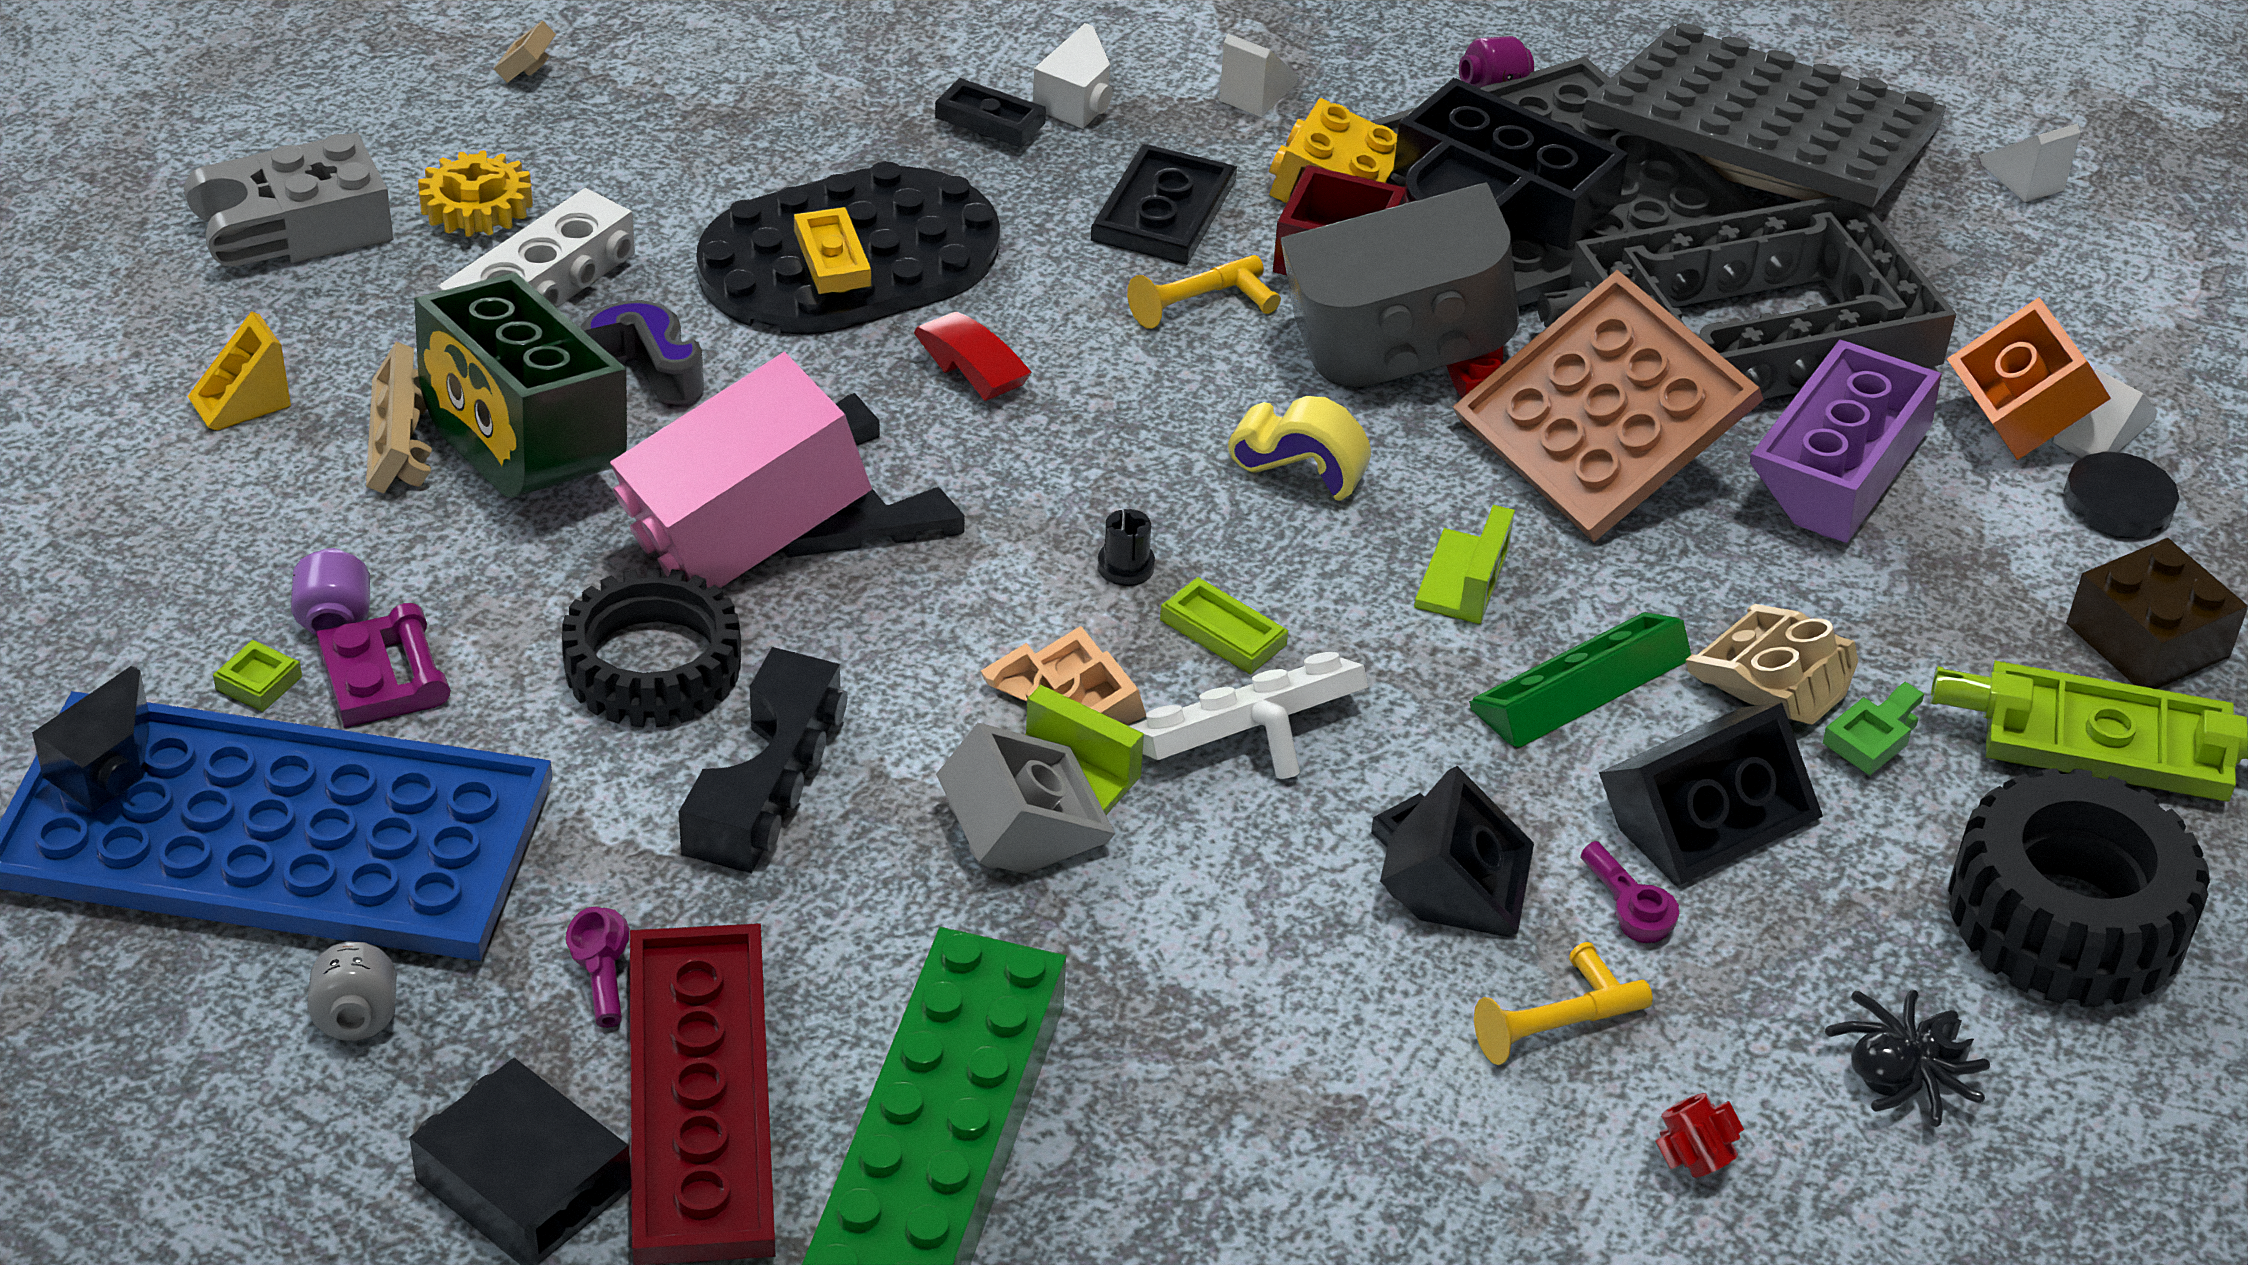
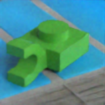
(1873, 733)

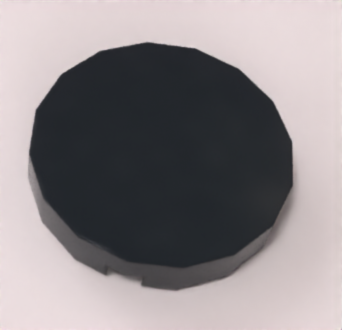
(2121, 494)

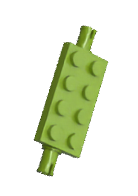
(2102, 727)

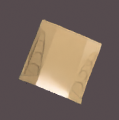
(1779, 659)

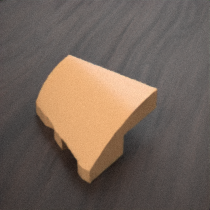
(1074, 669)

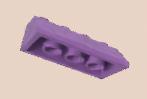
(1846, 437)

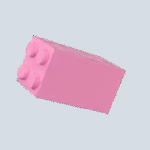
(741, 474)

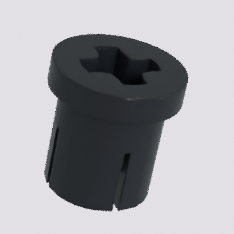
(1127, 552)

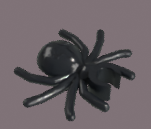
(1899, 1059)

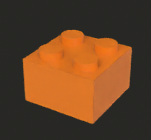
(2029, 378)

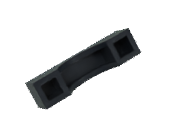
(739, 808)

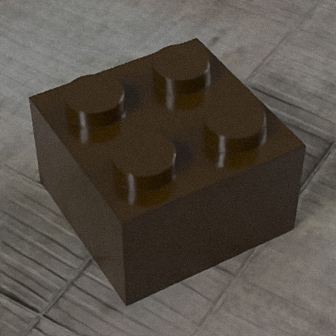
(2156, 615)

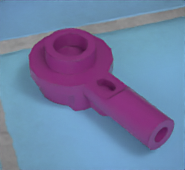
(1642, 910)
(595, 942)

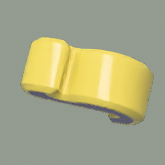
(1307, 430)

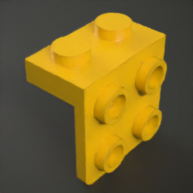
(1333, 141)

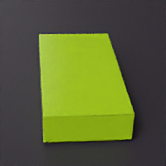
(1224, 625)

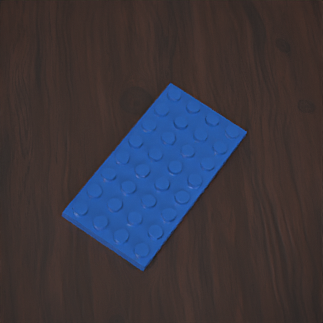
(289, 832)

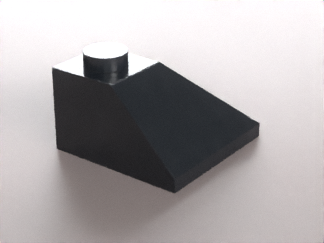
(1460, 860)

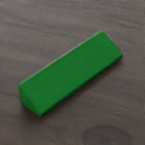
(1583, 678)

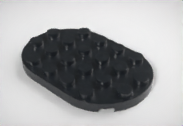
(916, 225)

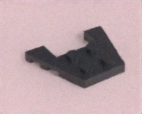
(869, 514)

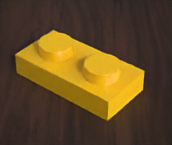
(832, 250)

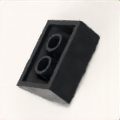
(1713, 792)

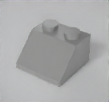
(1021, 800)

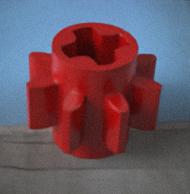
(1699, 1135)

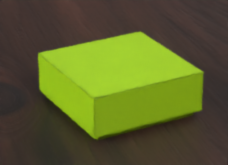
(257, 675)

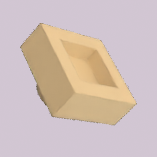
(526, 53)

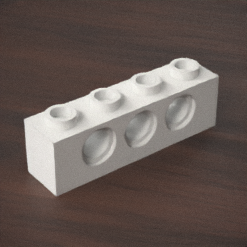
(560, 249)

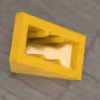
(244, 378)

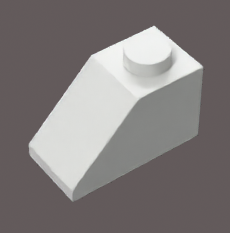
(1074, 79)

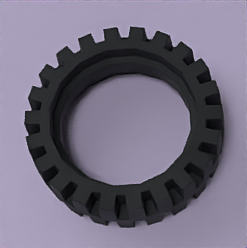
(659, 692)

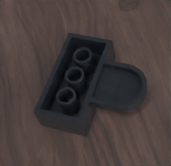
(1538, 170)

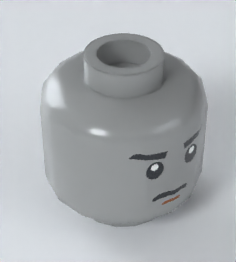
(354, 985)

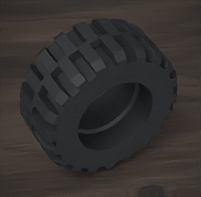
(2063, 939)

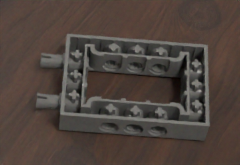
(1881, 290)

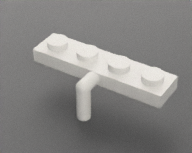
(1264, 703)

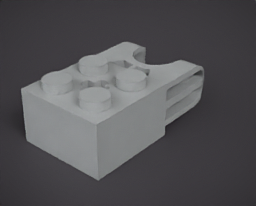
(292, 202)

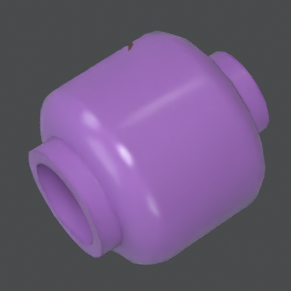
(330, 590)

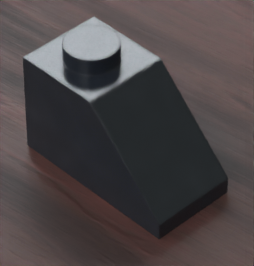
(98, 742)

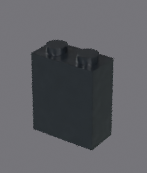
(521, 1163)

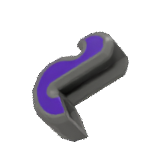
(654, 338)

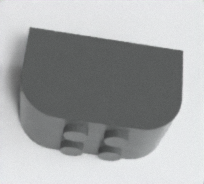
(1404, 287)

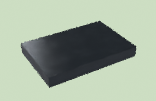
(1164, 203)

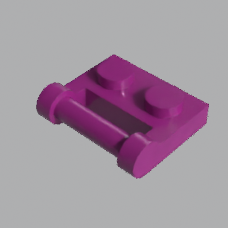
(363, 673)

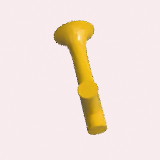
(1149, 299)
(1501, 1028)

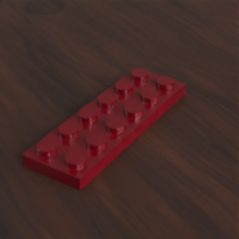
(699, 1096)

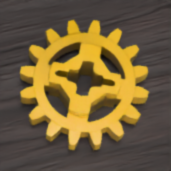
(475, 193)

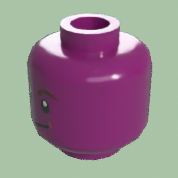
(1495, 61)

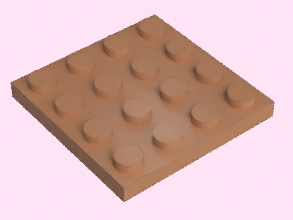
(1607, 404)

